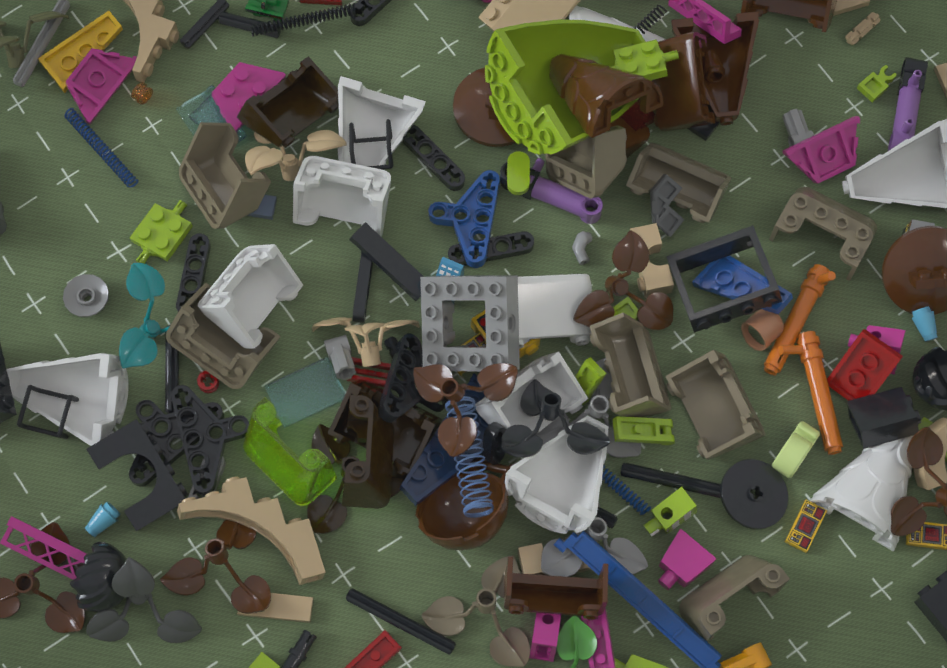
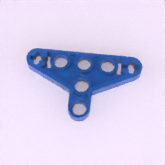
(470, 226)

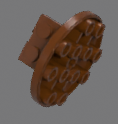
(475, 113)
(917, 270)

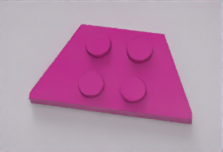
(97, 80)
(239, 86)
(827, 151)

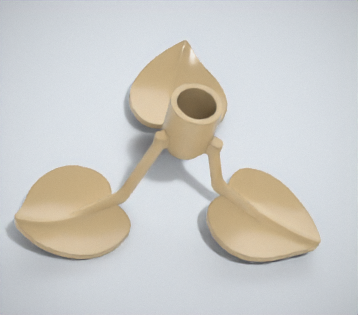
(264, 157)
(369, 350)

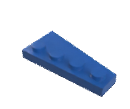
(734, 279)

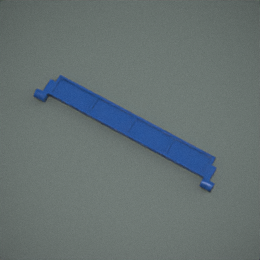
(642, 599)

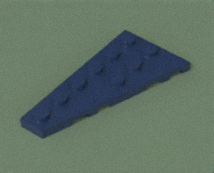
(435, 464)

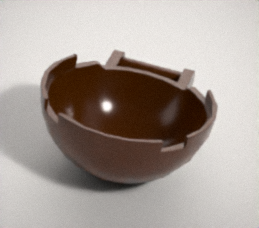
(443, 517)

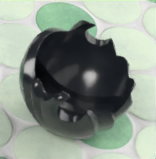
(931, 378)
(96, 577)

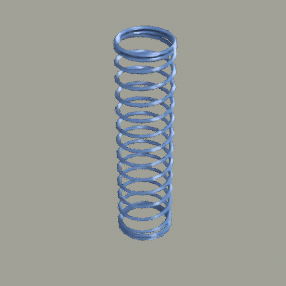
(477, 503)

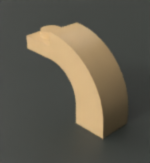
(922, 478)

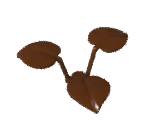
(628, 256)
(437, 381)
(907, 513)
(187, 574)
(63, 613)

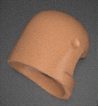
(767, 324)

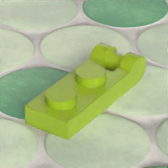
(643, 430)

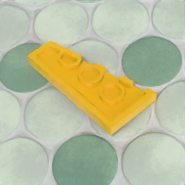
(68, 54)

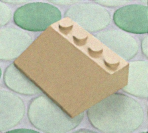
(514, 12)

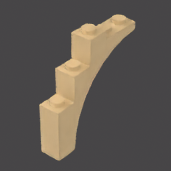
(154, 35)
(266, 517)

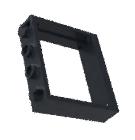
(715, 250)

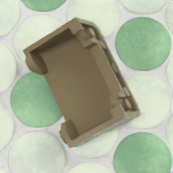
(213, 348)
(715, 404)
(702, 606)

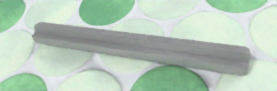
(40, 45)

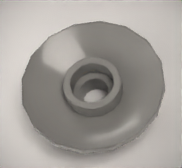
(85, 286)

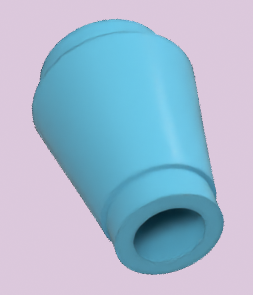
(925, 323)
(102, 519)

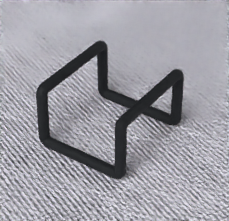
(352, 139)
(69, 398)

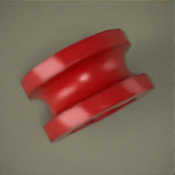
(210, 389)

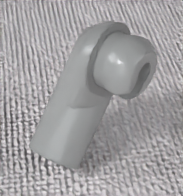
(579, 245)

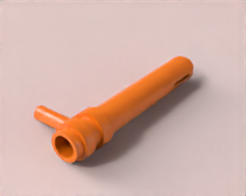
(811, 290)
(812, 357)

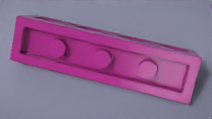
(707, 19)
(48, 540)
(604, 653)

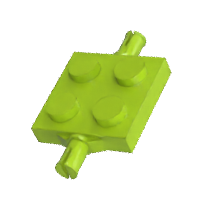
(644, 59)
(161, 232)

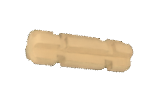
(862, 28)

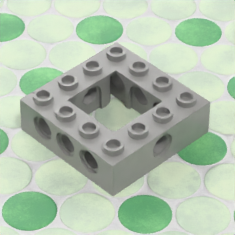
(501, 316)

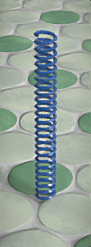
(98, 148)
(625, 492)

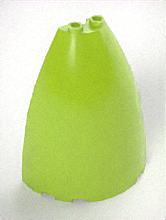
(521, 82)

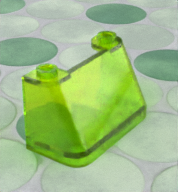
(298, 477)

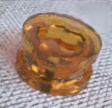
(141, 93)

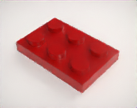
(863, 367)

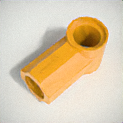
(751, 657)

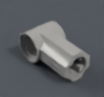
(796, 127)
(340, 355)

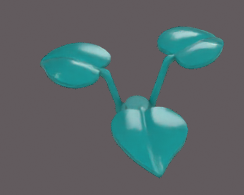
(137, 344)

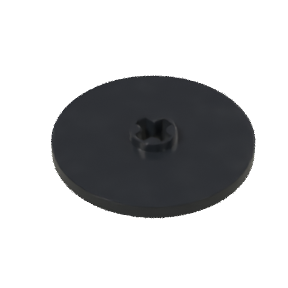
(739, 502)

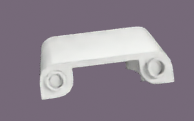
(340, 192)
(249, 292)
(549, 306)
(551, 373)

